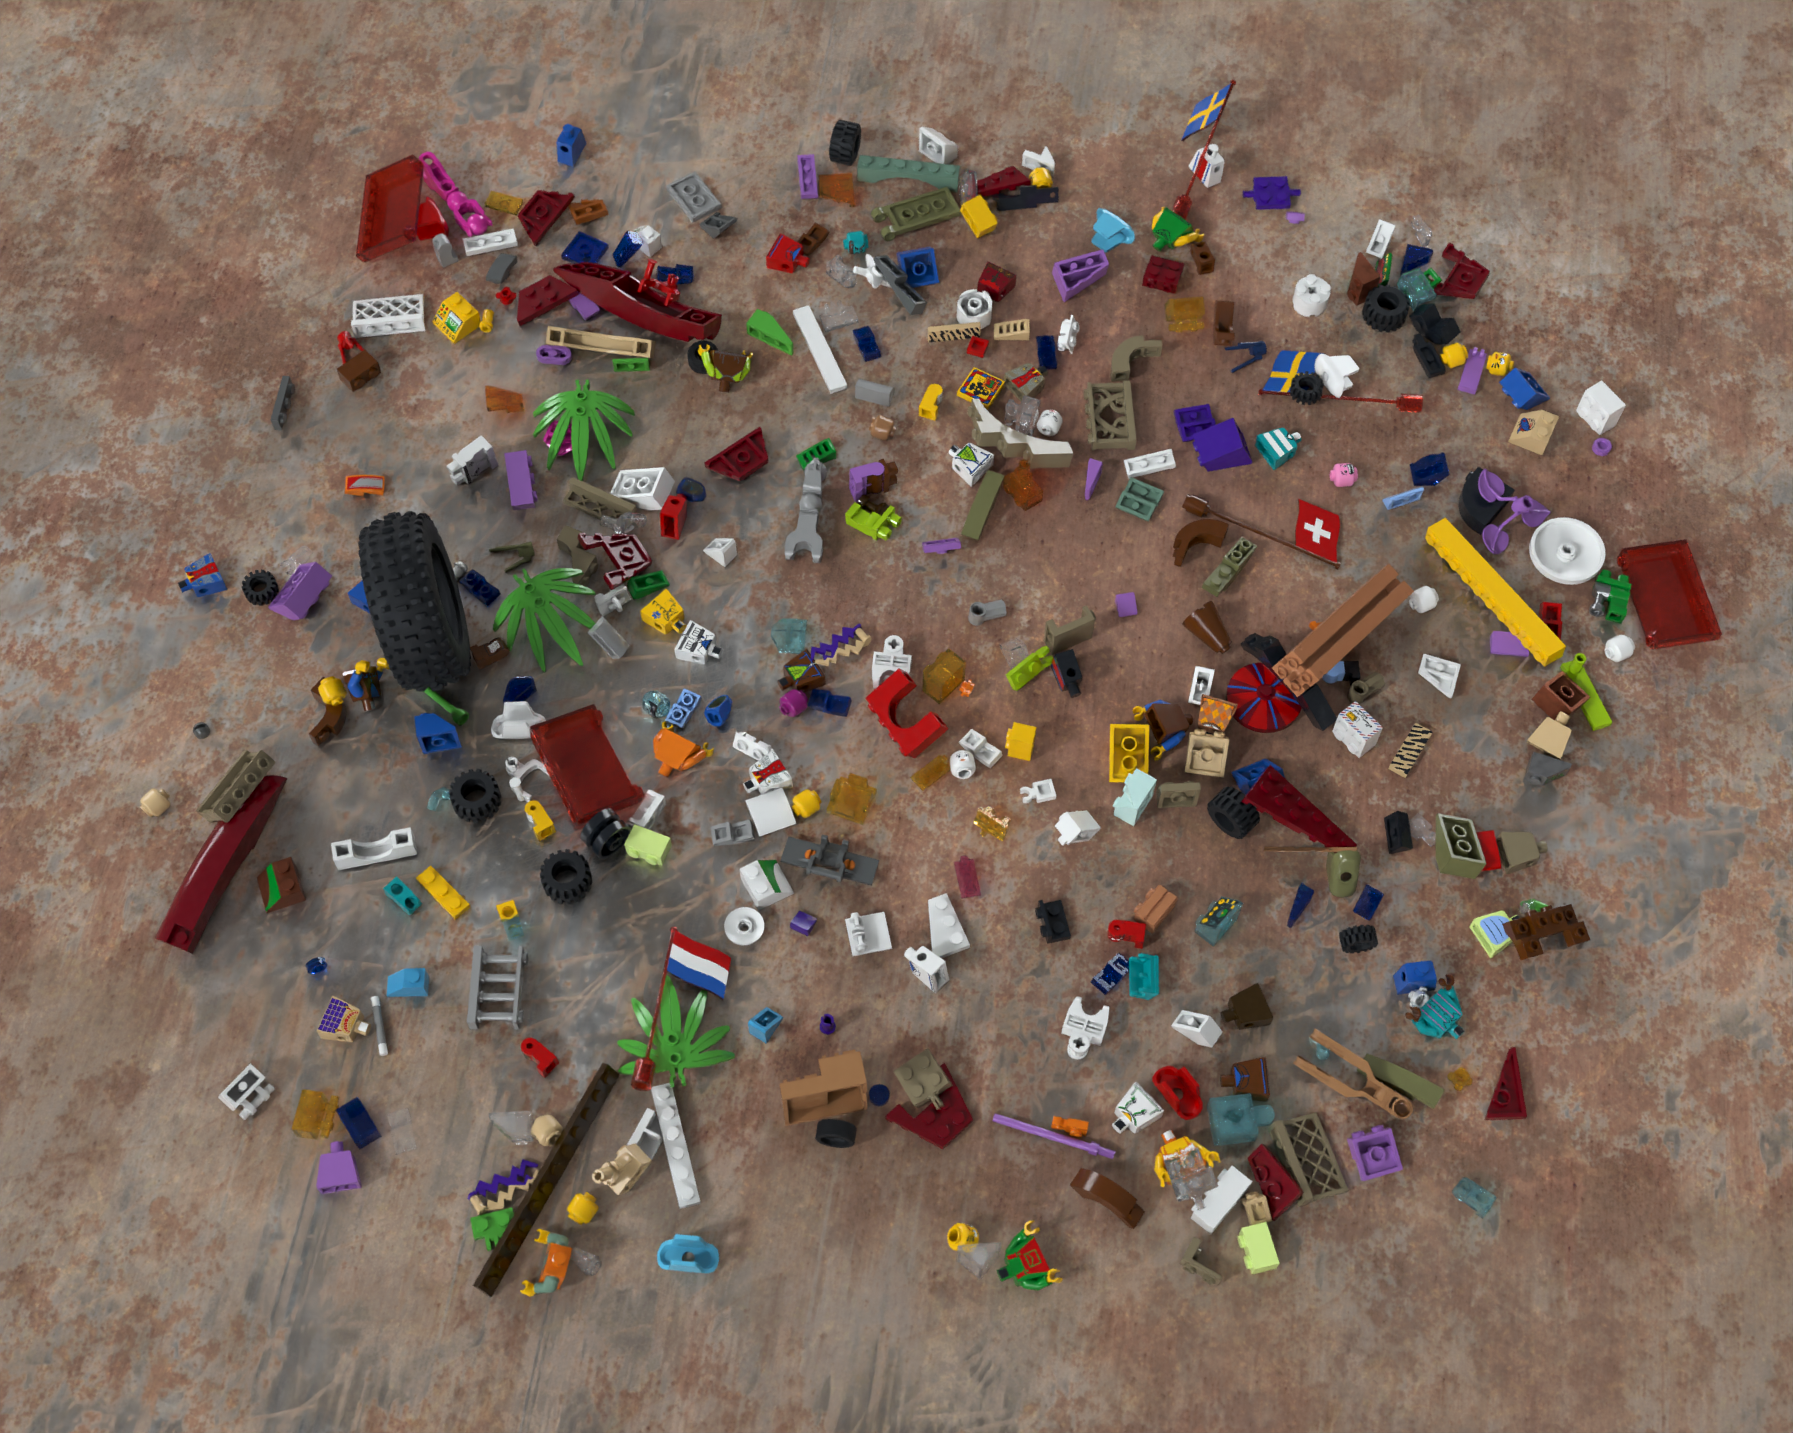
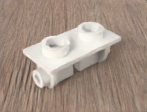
(1069, 331)
(748, 745)

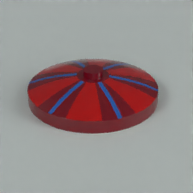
(1261, 700)

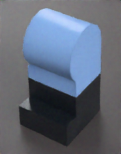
(1343, 671)

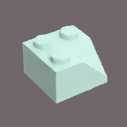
(1136, 796)

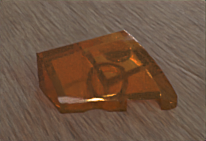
(837, 187)
(503, 399)

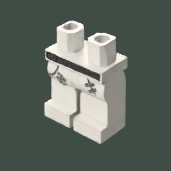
(472, 461)

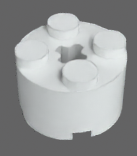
(1311, 296)
(974, 307)

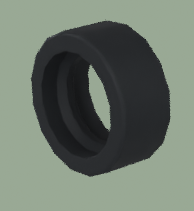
(836, 1133)

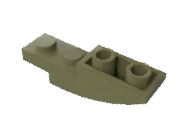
(1230, 567)

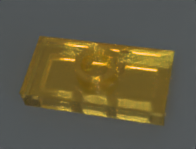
(503, 203)

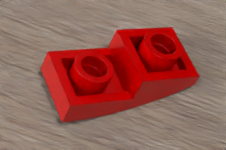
(1490, 850)

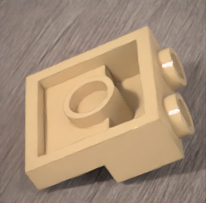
(1207, 753)

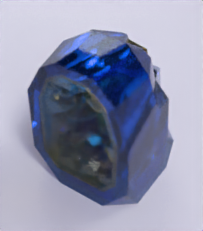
(692, 490)

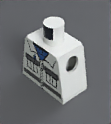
(697, 645)

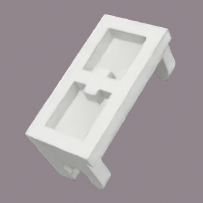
(648, 810)

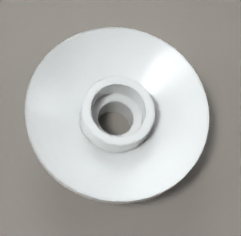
(741, 918)

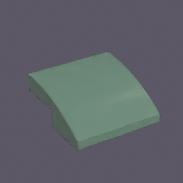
(1139, 499)

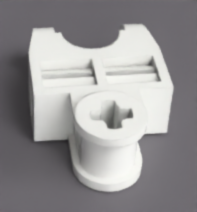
(890, 660)
(1084, 1028)

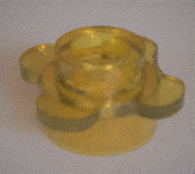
(1462, 1073)

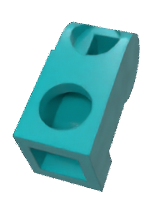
(402, 896)

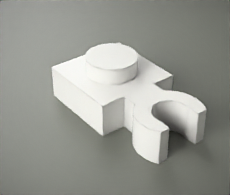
(1040, 790)

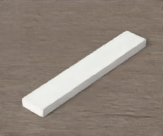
(819, 349)

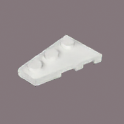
(945, 928)

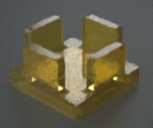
(851, 798)

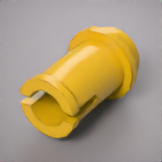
(486, 323)

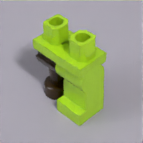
(877, 522)

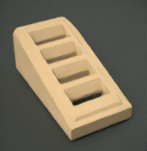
(1022, 332)

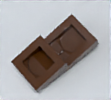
(813, 238)

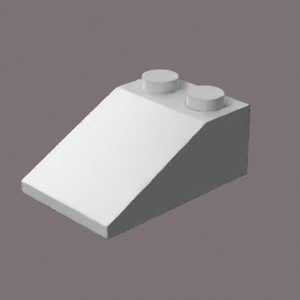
(644, 487)

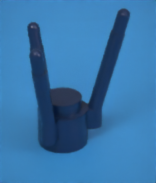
(1255, 348)

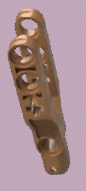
(1373, 1090)

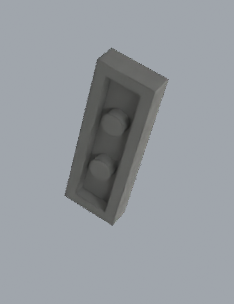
(282, 403)

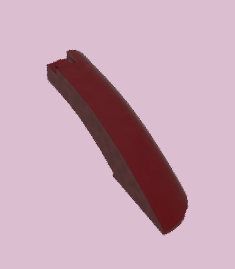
(618, 293)
(216, 866)

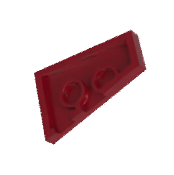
(1004, 179)

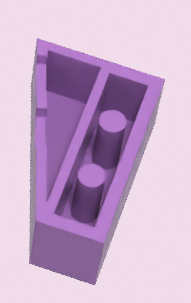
(1079, 272)
(520, 480)

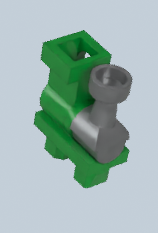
(1611, 590)

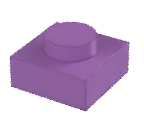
(1294, 217)

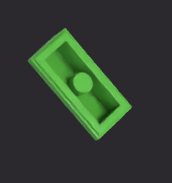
(631, 364)

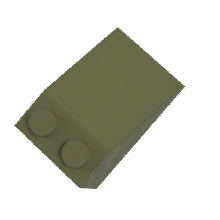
(1458, 847)

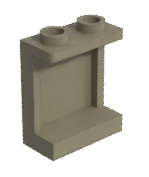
(1070, 634)

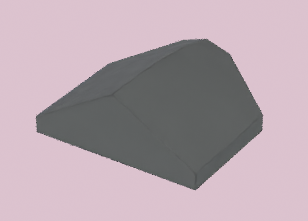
(717, 224)

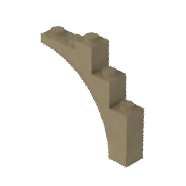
(1011, 443)

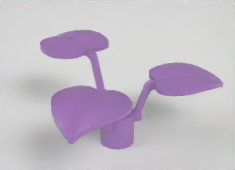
(1532, 511)

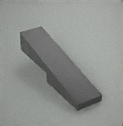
(897, 280)

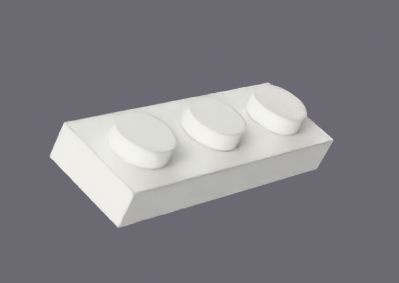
(490, 242)

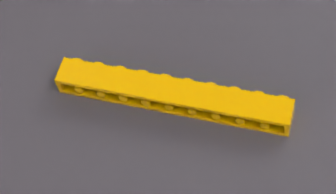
(1495, 592)

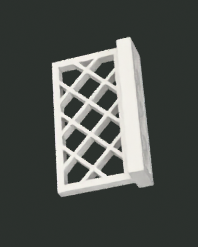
(389, 323)

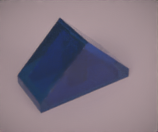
(1415, 257)

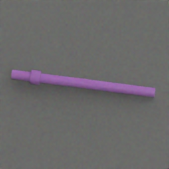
(1092, 1148)

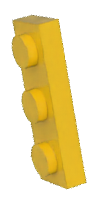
(443, 892)

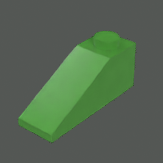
(766, 329)

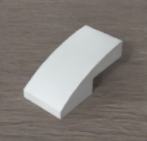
(980, 748)

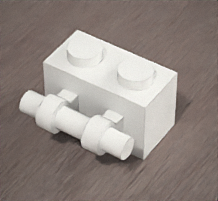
(242, 1087)

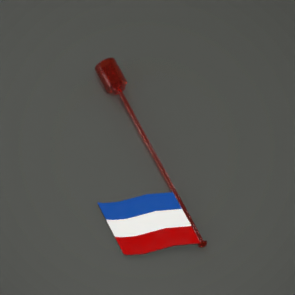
(694, 965)

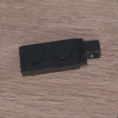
(1427, 357)

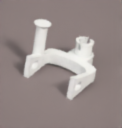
(518, 772)

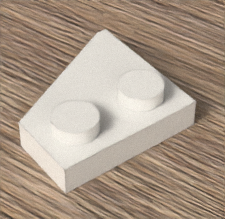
(1440, 673)

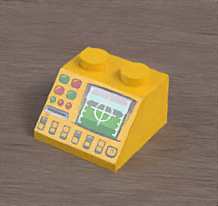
(456, 318)

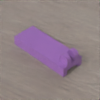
(1472, 371)

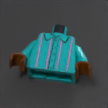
(1439, 1013)

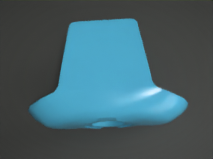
(1111, 231)
(672, 1251)

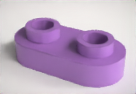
(554, 355)

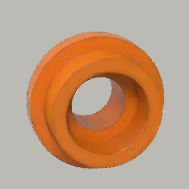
(966, 688)

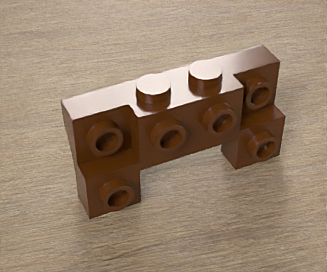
(1550, 921)

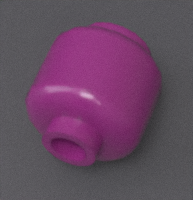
(793, 703)

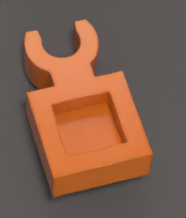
(1072, 1126)

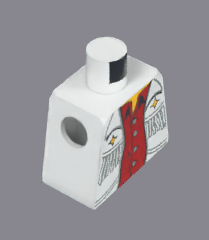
(768, 775)

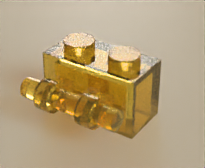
(1185, 309)
(310, 1115)

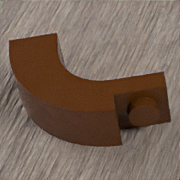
(1223, 323)
(1196, 532)
(331, 722)
(1109, 1194)

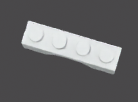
(353, 854)

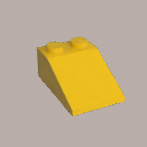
(1127, 750)

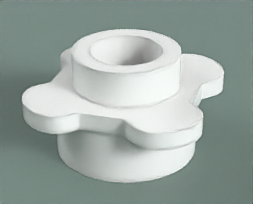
(1418, 997)

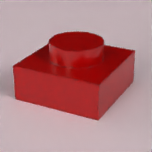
(977, 346)

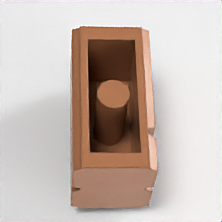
(1155, 908)

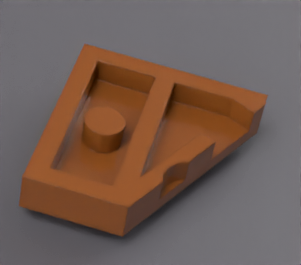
(587, 210)

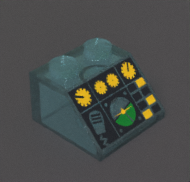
(1218, 919)

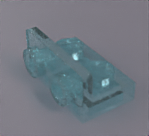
(1416, 287)

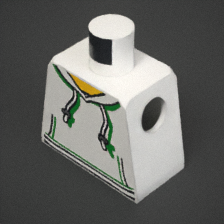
(1136, 1110)

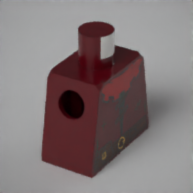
(996, 282)

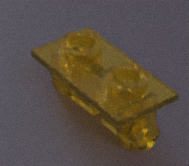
(931, 772)

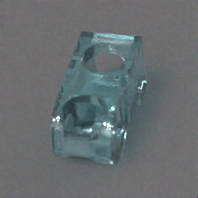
(1474, 1196)

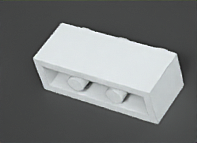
(1221, 1199)

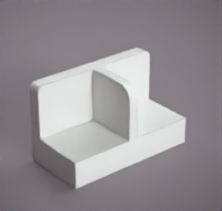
(647, 1134)

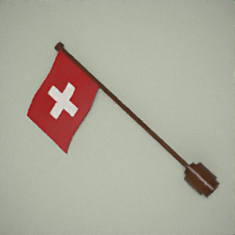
(1314, 532)

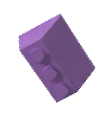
(301, 591)

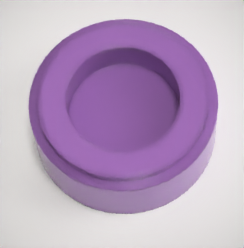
(1601, 447)

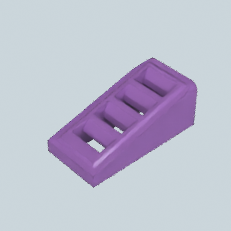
(1093, 474)

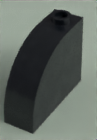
(1474, 508)

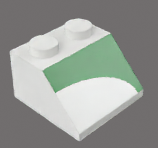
(765, 882)

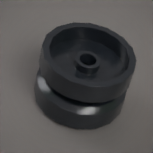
(605, 833)

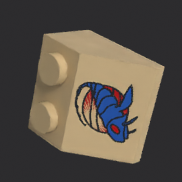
(1534, 430)

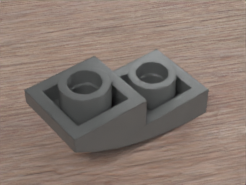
(500, 268)

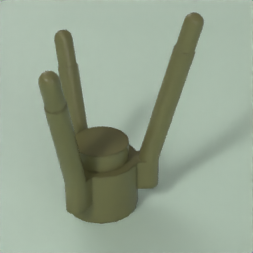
(524, 550)

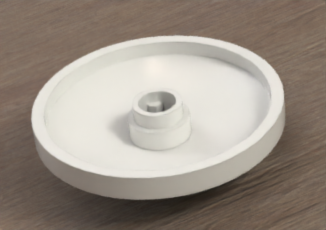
(1567, 550)

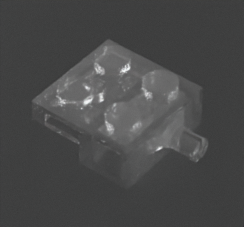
(1190, 1176)

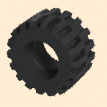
(845, 142)
(1386, 319)
(471, 782)
(1231, 814)
(563, 862)

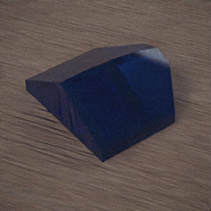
(1429, 470)
(519, 689)

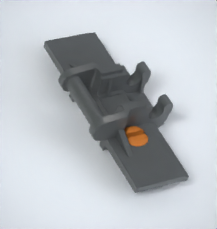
(850, 865)

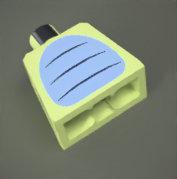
(1491, 933)

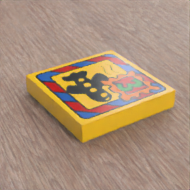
(981, 386)

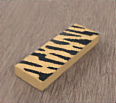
(953, 332)
(1410, 750)

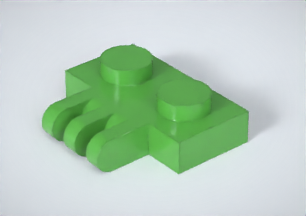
(491, 1226)

